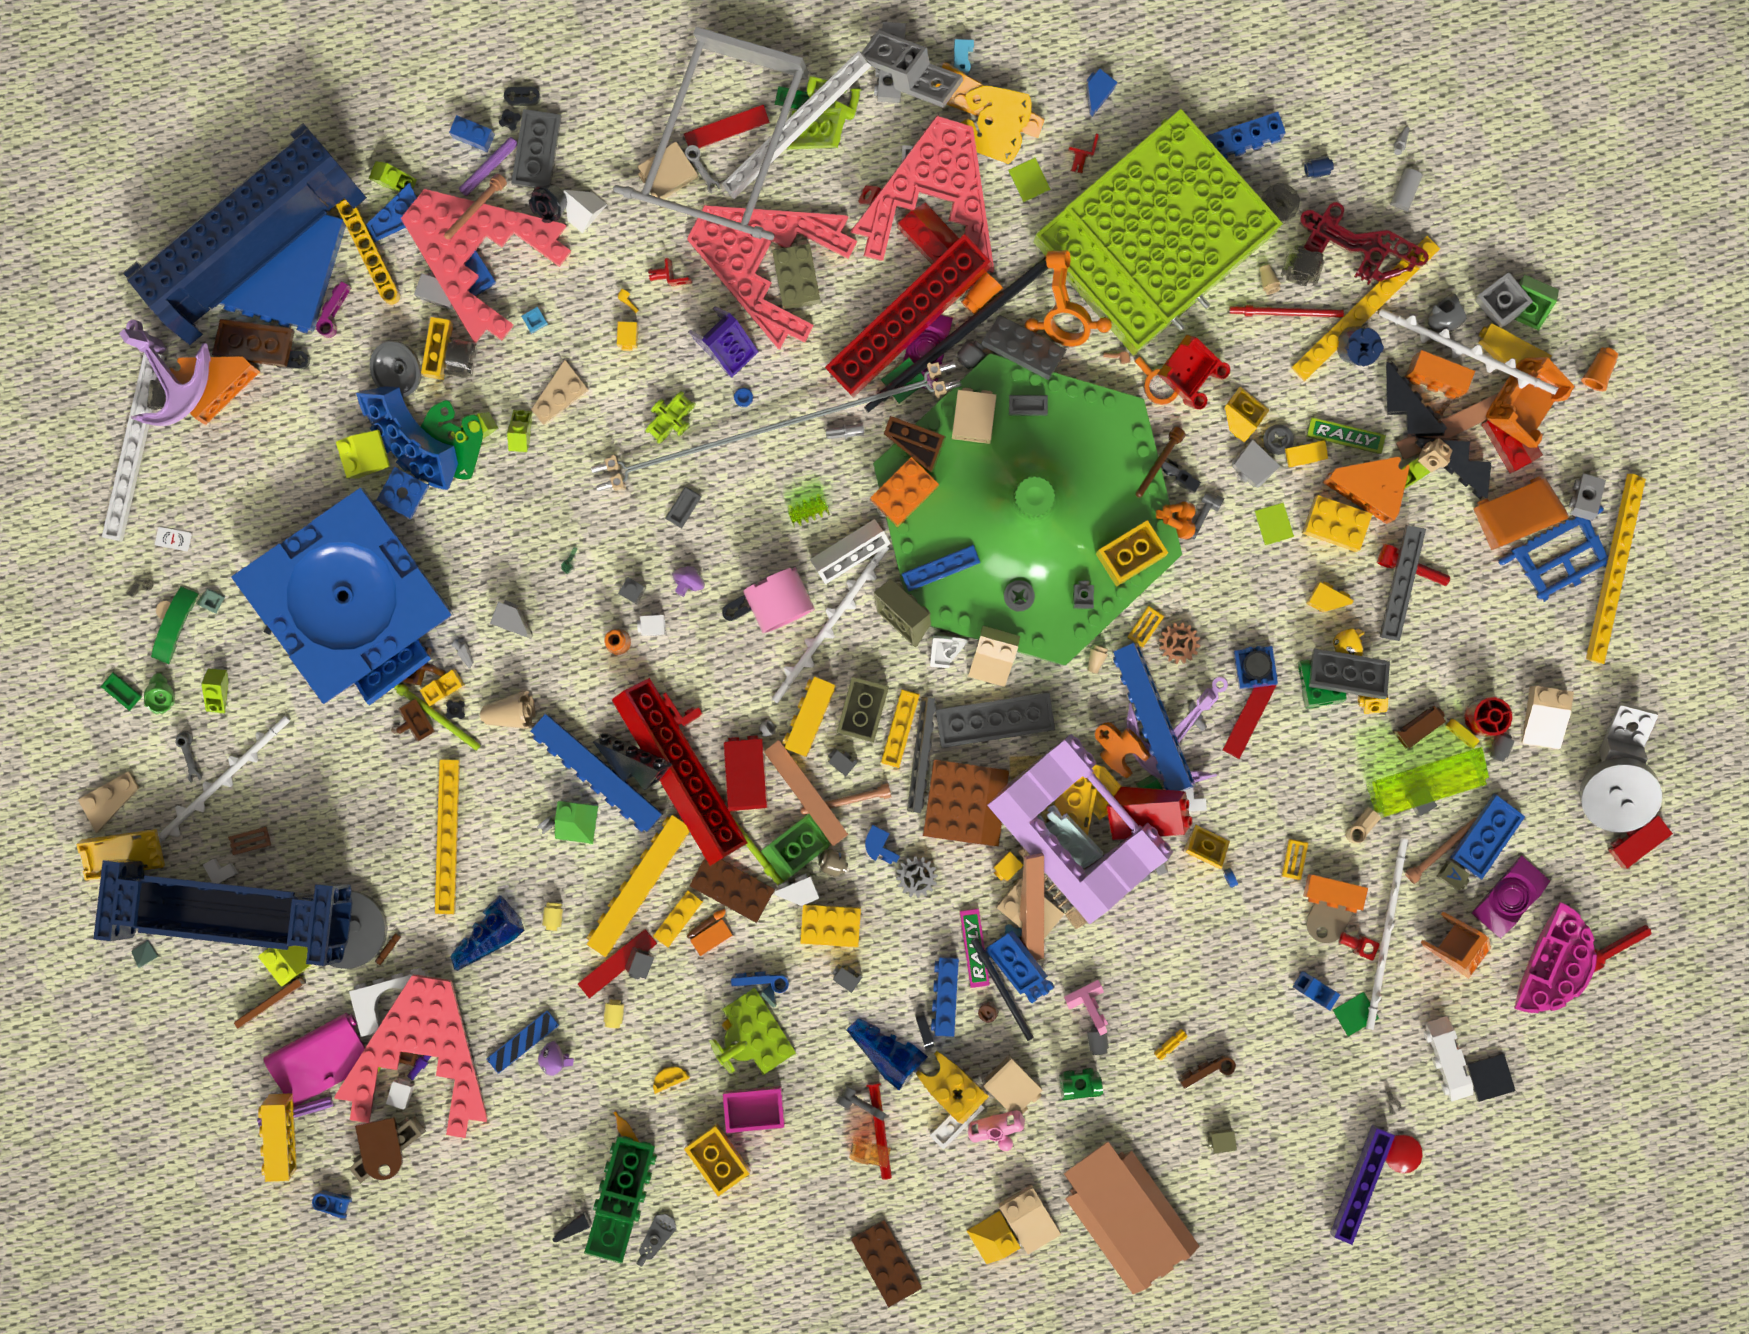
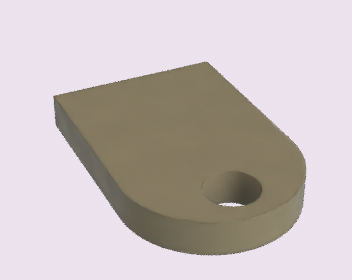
(1330, 918)

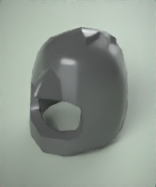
(1447, 314)

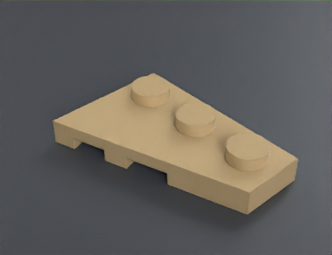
(559, 393)
(108, 799)

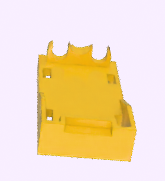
(1079, 800)
(120, 847)

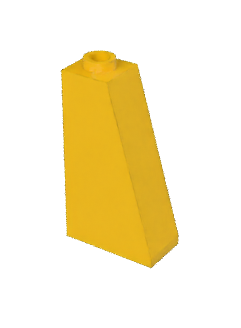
(1505, 346)

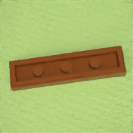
(269, 1002)

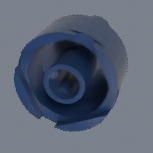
(1359, 346)

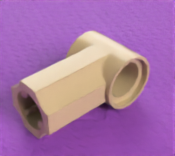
(1363, 824)

